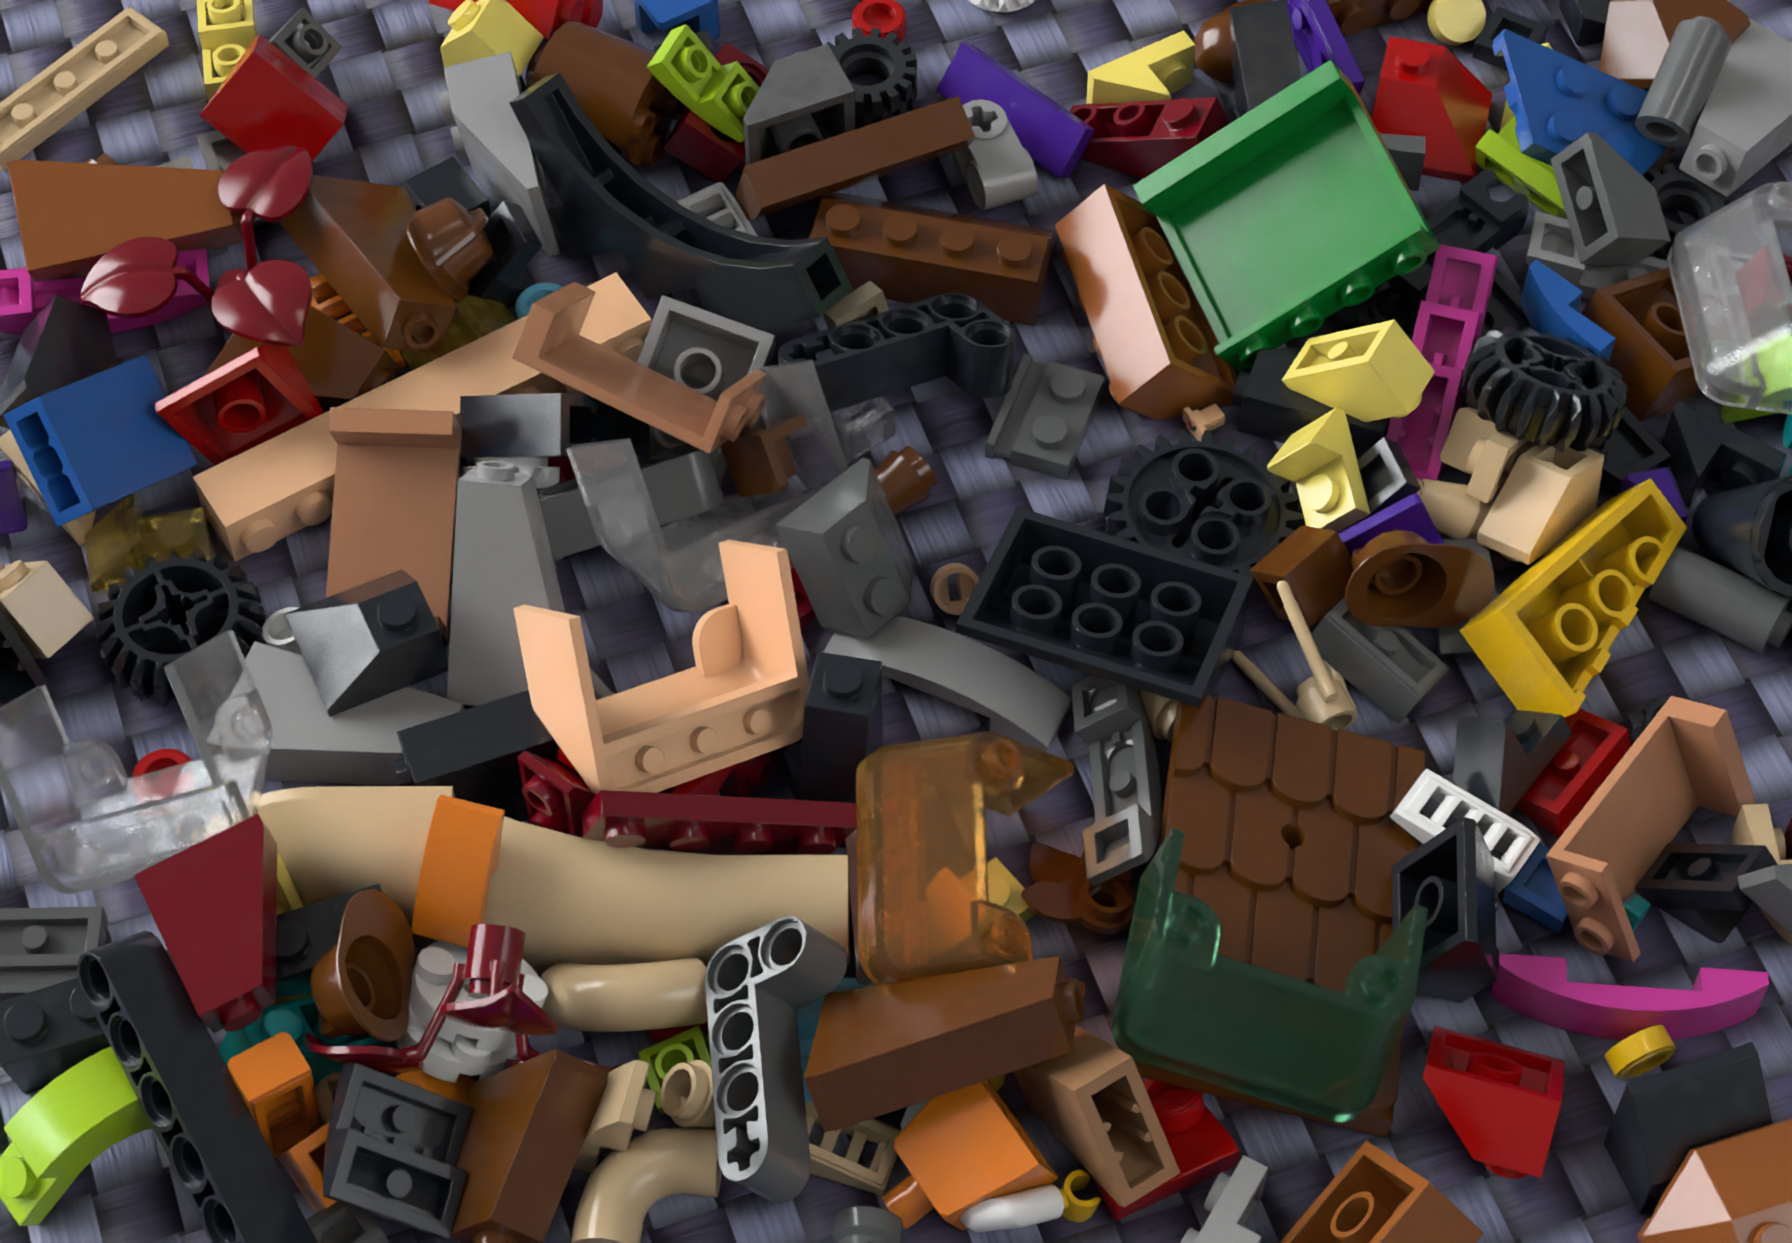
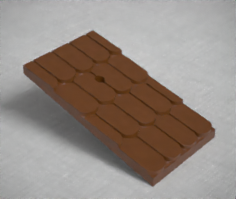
(1289, 852)

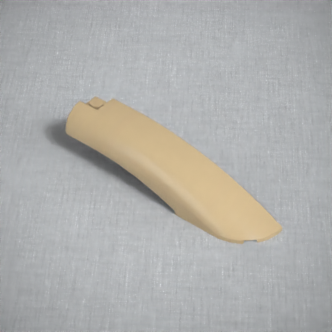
(561, 889)

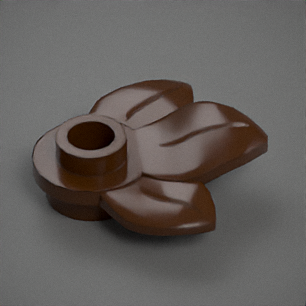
(1066, 895)

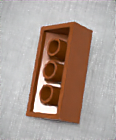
(1142, 309)

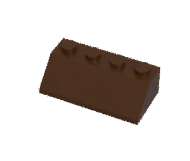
(936, 252)

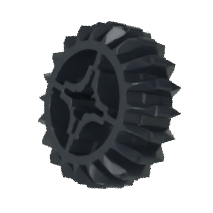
(1544, 389)
(139, 625)

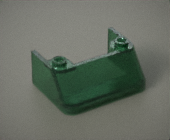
(1251, 1025)

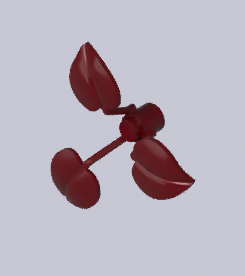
(259, 304)
(495, 982)

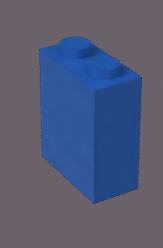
(98, 440)

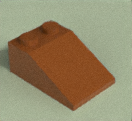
(1381, 1203)

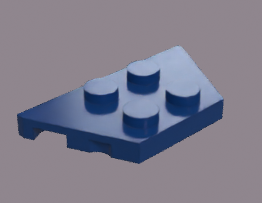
(1564, 99)

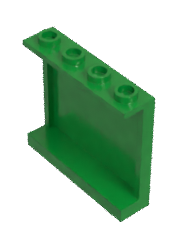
(1288, 215)

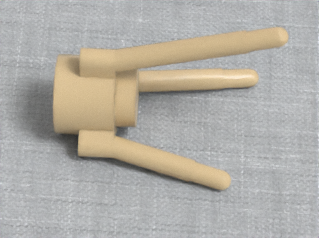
(1320, 697)

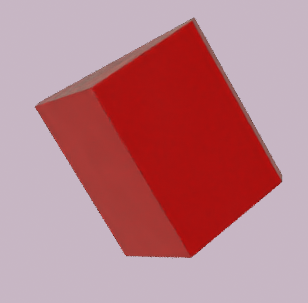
(274, 104)
(241, 403)

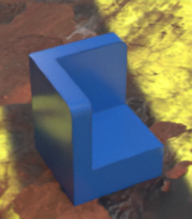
(664, 14)

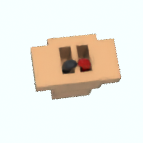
(1206, 419)

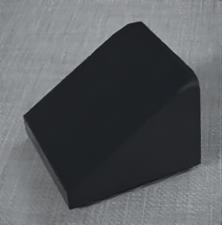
(1585, 19)

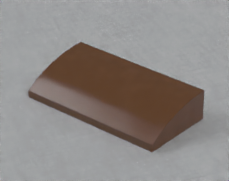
(853, 158)

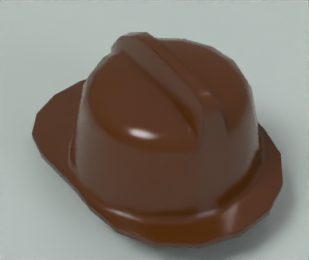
(450, 243)
(1416, 583)
(368, 974)

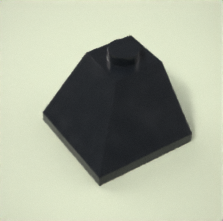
(368, 641)

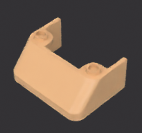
(725, 710)

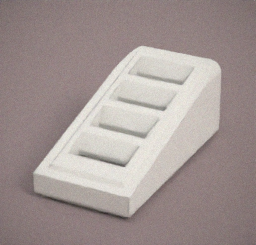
(1497, 828)

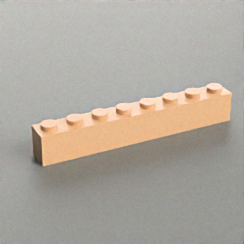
(292, 476)

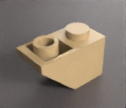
(1542, 502)
(40, 606)

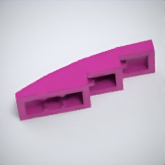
(1444, 335)

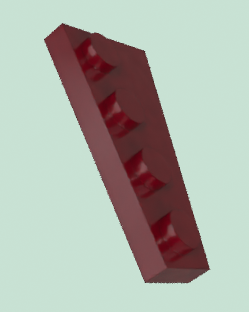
(718, 823)

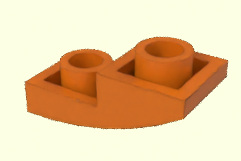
(457, 869)

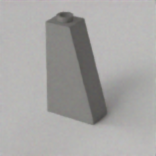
(1746, 113)
(497, 566)
(338, 748)

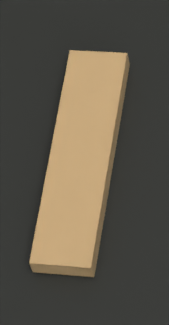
(76, 82)

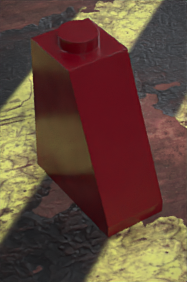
(221, 921)

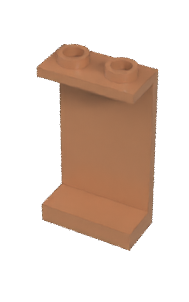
(555, 348)
(395, 500)
(1673, 767)

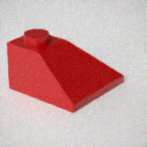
(1433, 96)
(1496, 1099)

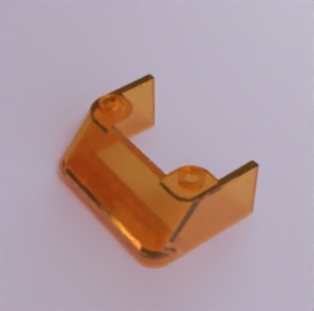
(927, 853)

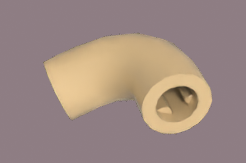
(626, 995)
(632, 1181)

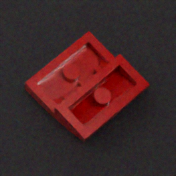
(1575, 771)

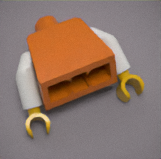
(978, 1166)

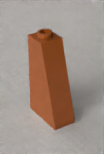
(83, 210)

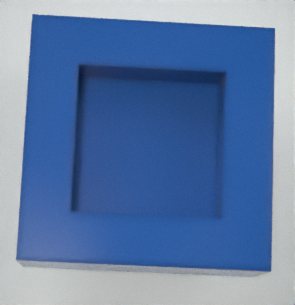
(1536, 892)

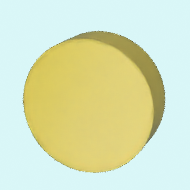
(1456, 20)

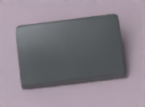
(1378, 661)

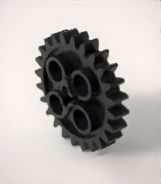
(1176, 486)

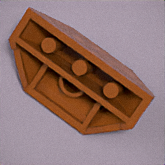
(1729, 1192)

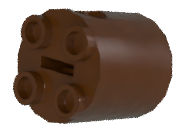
(611, 87)

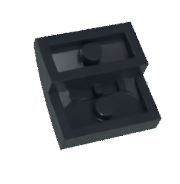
(395, 1150)

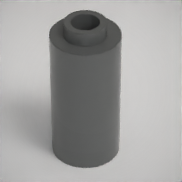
(1684, 82)
(1722, 600)

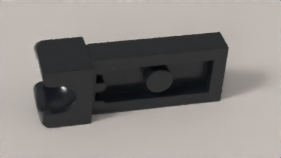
(1467, 223)

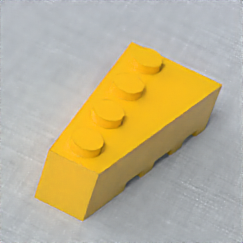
(1566, 610)

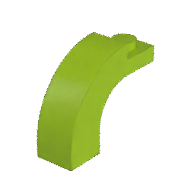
(64, 1132)

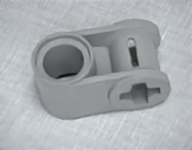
(995, 162)

